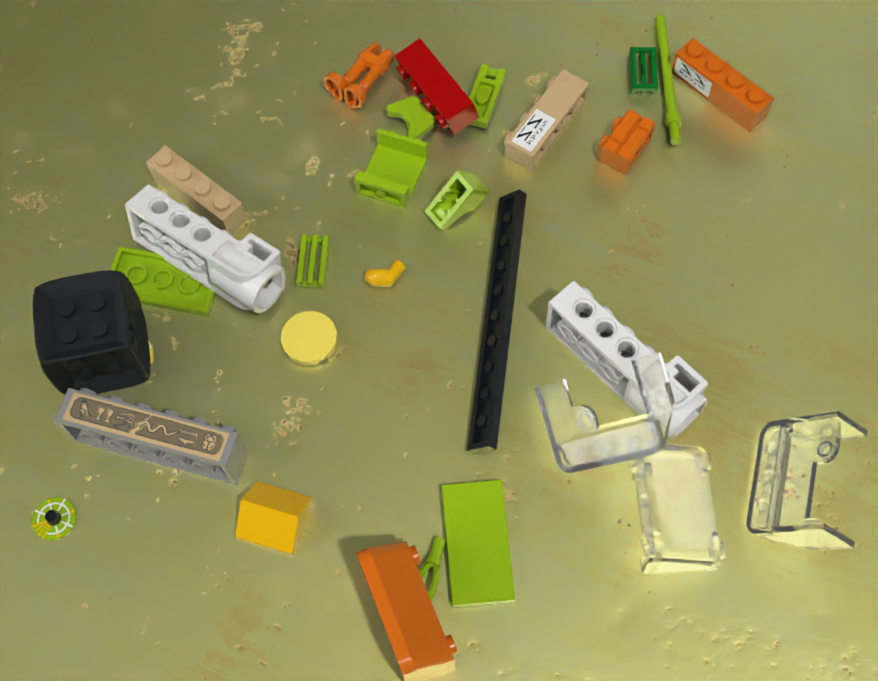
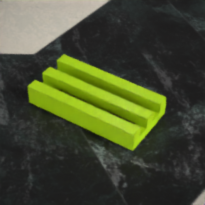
(314, 241)

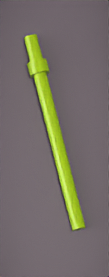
(672, 118)

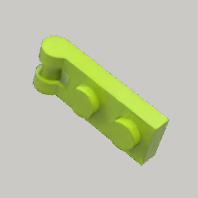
(486, 92)

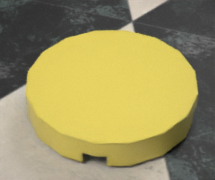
(309, 338)

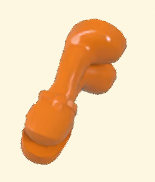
(368, 60)

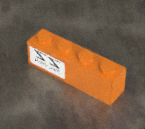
(721, 84)

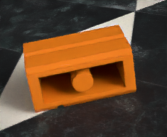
(626, 141)

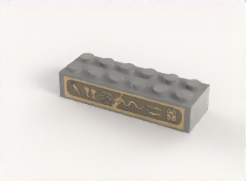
(152, 435)

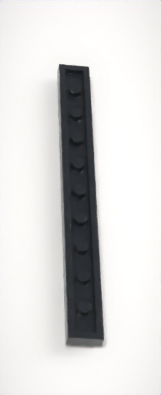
(497, 324)

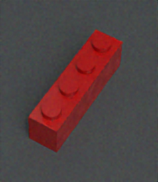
(436, 86)

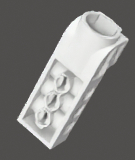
(205, 252)
(610, 347)

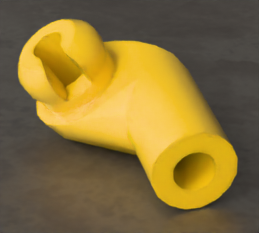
(385, 277)

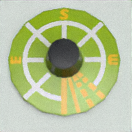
(53, 518)

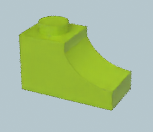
(457, 197)

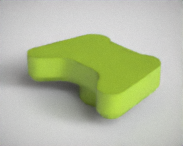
(414, 114)

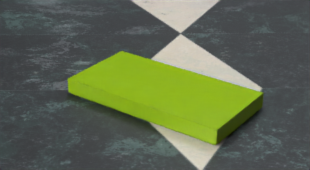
(161, 283)
(477, 543)

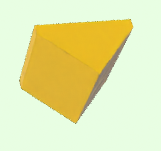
(272, 517)

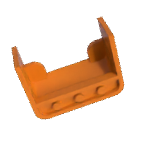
(407, 611)

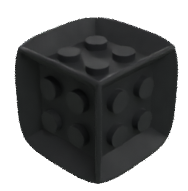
(91, 332)

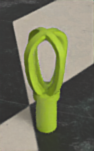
(434, 562)

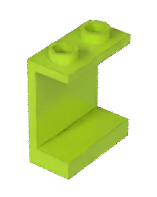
(393, 168)

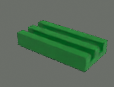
(643, 87)

